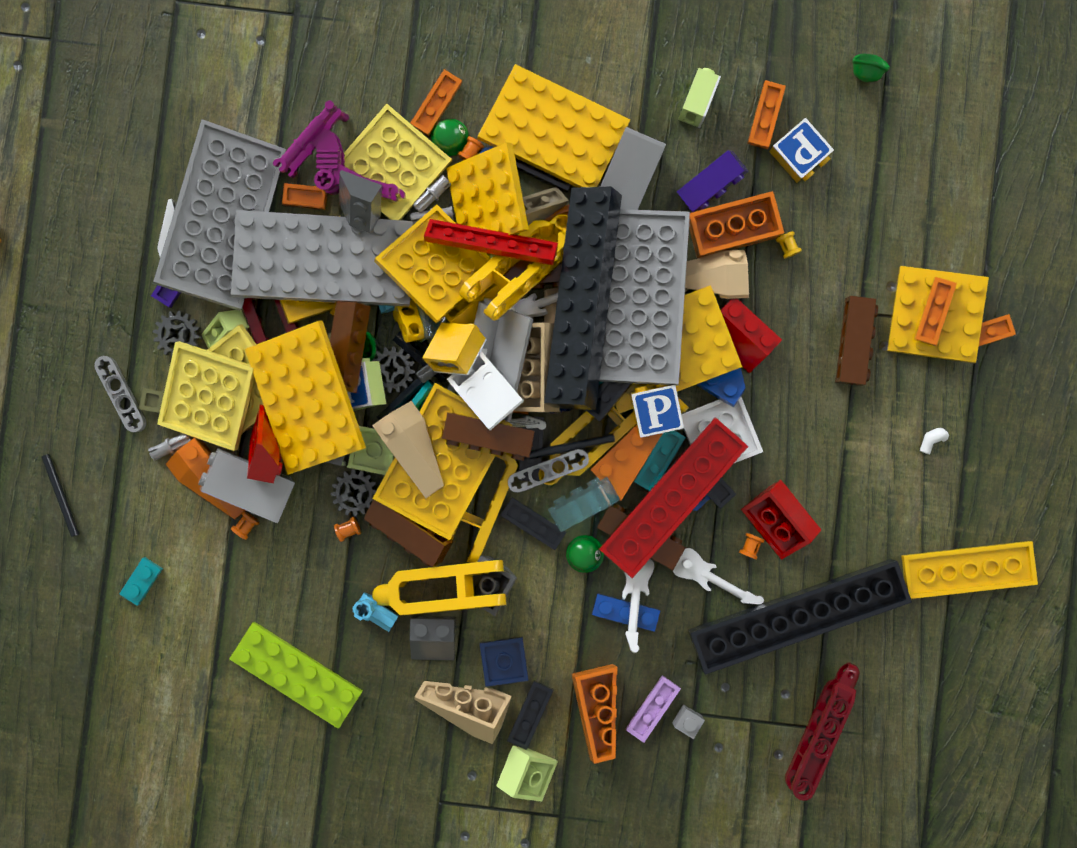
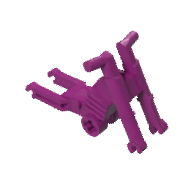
(329, 154)

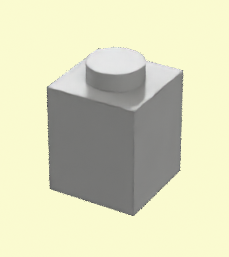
(688, 721)

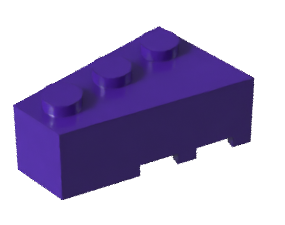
(713, 181)

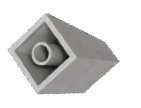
(633, 167)
(229, 483)

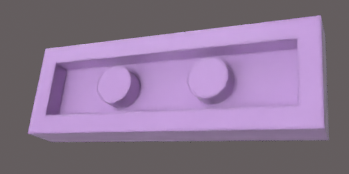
(653, 708)

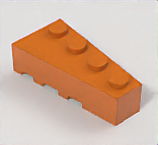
(625, 460)
(597, 707)

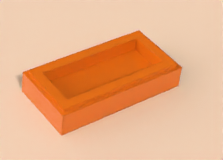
(304, 196)

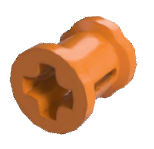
(471, 148)
(245, 525)
(347, 529)
(751, 546)

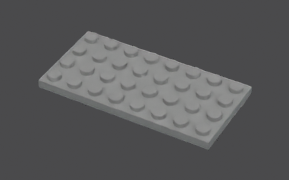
(222, 176)
(313, 259)
(646, 298)

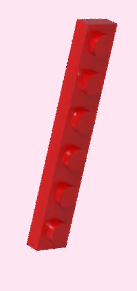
(491, 242)

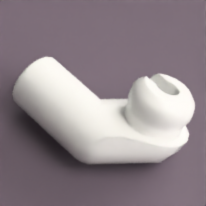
(932, 437)

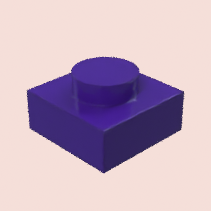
(165, 295)

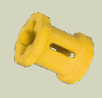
(788, 245)

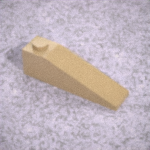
(723, 271)
(408, 440)
(472, 710)

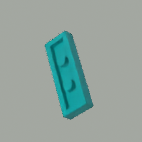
(659, 459)

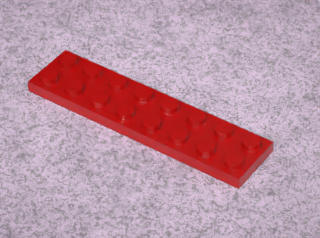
(673, 497)

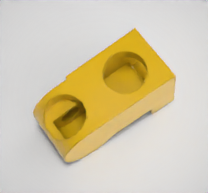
(409, 322)

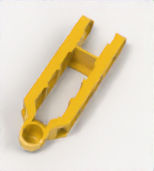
(498, 265)
(622, 428)
(487, 524)
(389, 593)

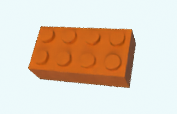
(735, 224)

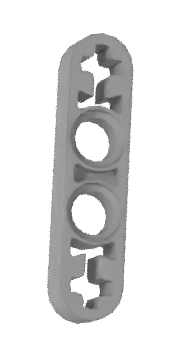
(123, 392)
(547, 468)

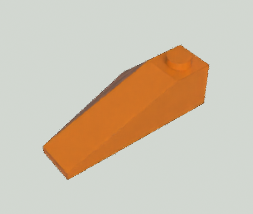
(187, 467)

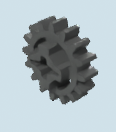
(184, 328)
(393, 359)
(350, 483)

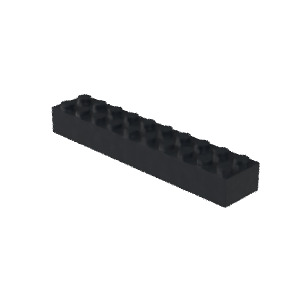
(583, 298)
(799, 616)

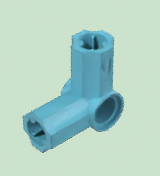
(368, 609)

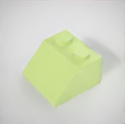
(526, 774)

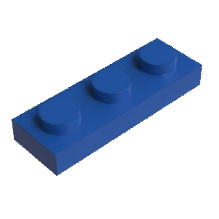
(619, 611)

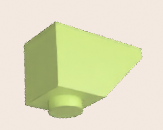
(222, 325)

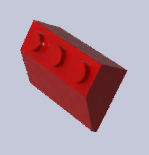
(749, 334)
(264, 450)
(781, 520)

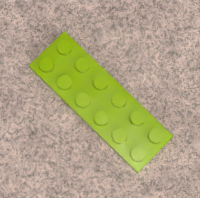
(296, 675)

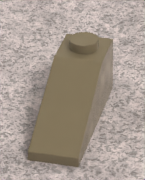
(543, 204)

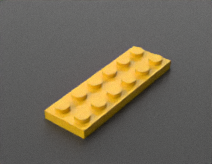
(970, 569)

